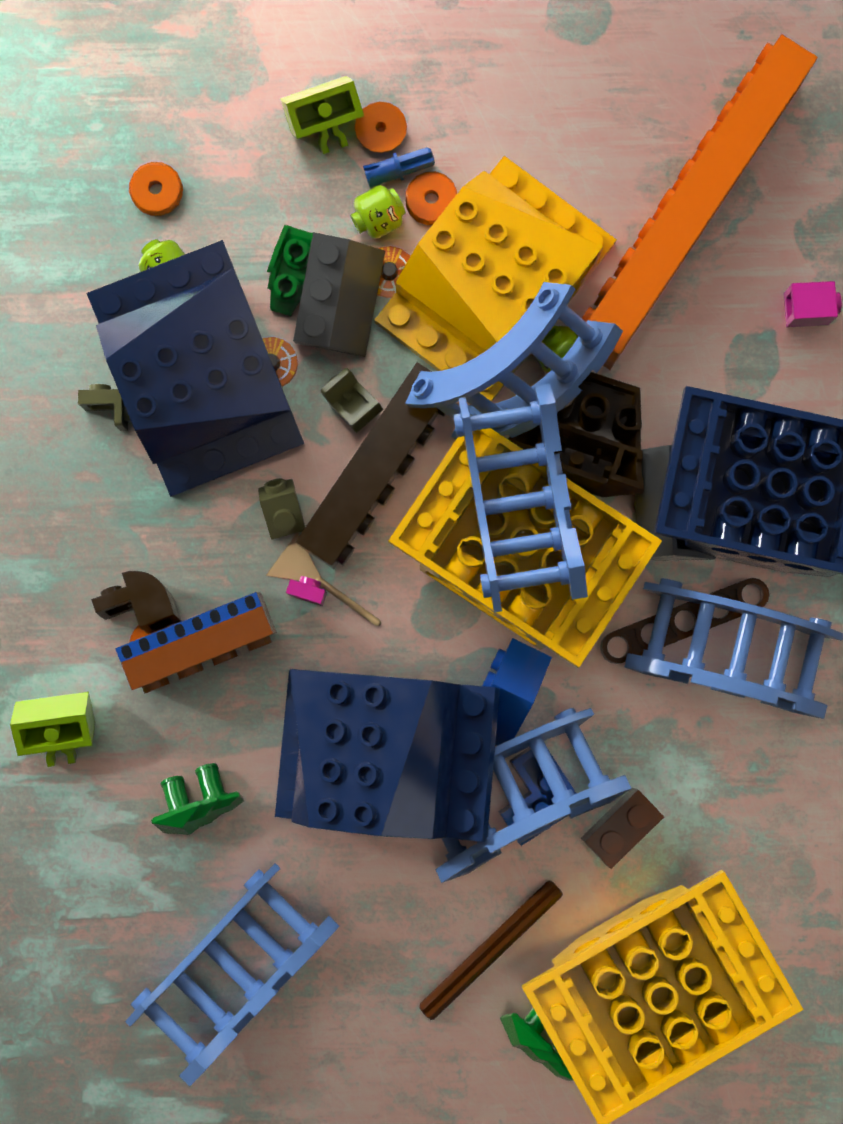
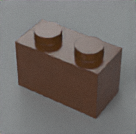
(622, 827)

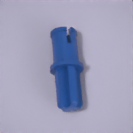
(397, 167)

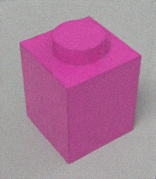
(811, 304)

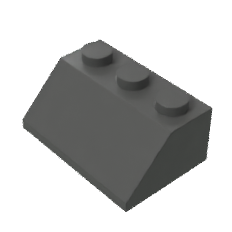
(339, 295)
(647, 505)

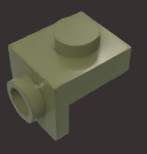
(103, 398)
(351, 400)
(281, 508)

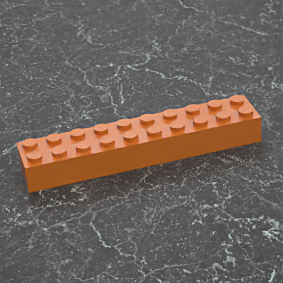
(700, 189)

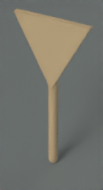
(297, 562)

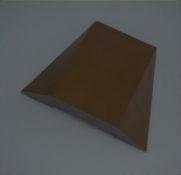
(599, 437)

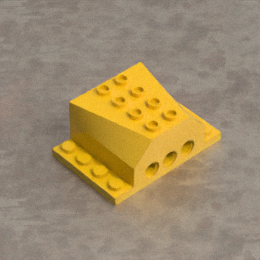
(486, 266)
(446, 541)
(660, 994)

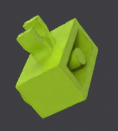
(321, 109)
(53, 725)

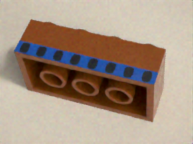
(195, 641)

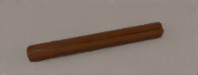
(490, 950)

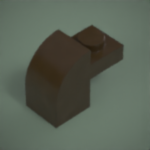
(143, 594)

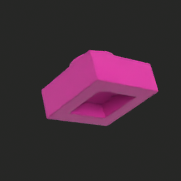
(307, 590)

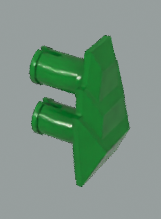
(288, 269)
(188, 817)
(527, 1036)

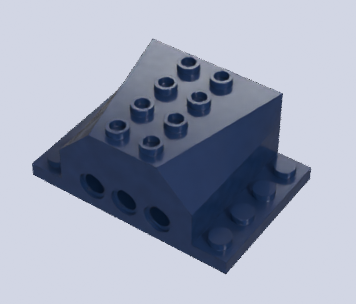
(193, 368)
(755, 484)
(387, 755)

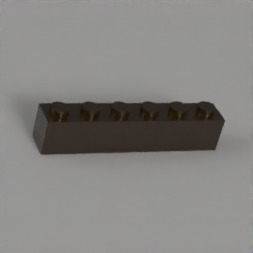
(369, 477)

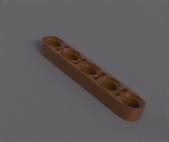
(632, 632)

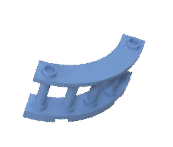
(588, 353)
(555, 497)
(734, 679)
(526, 821)
(257, 992)

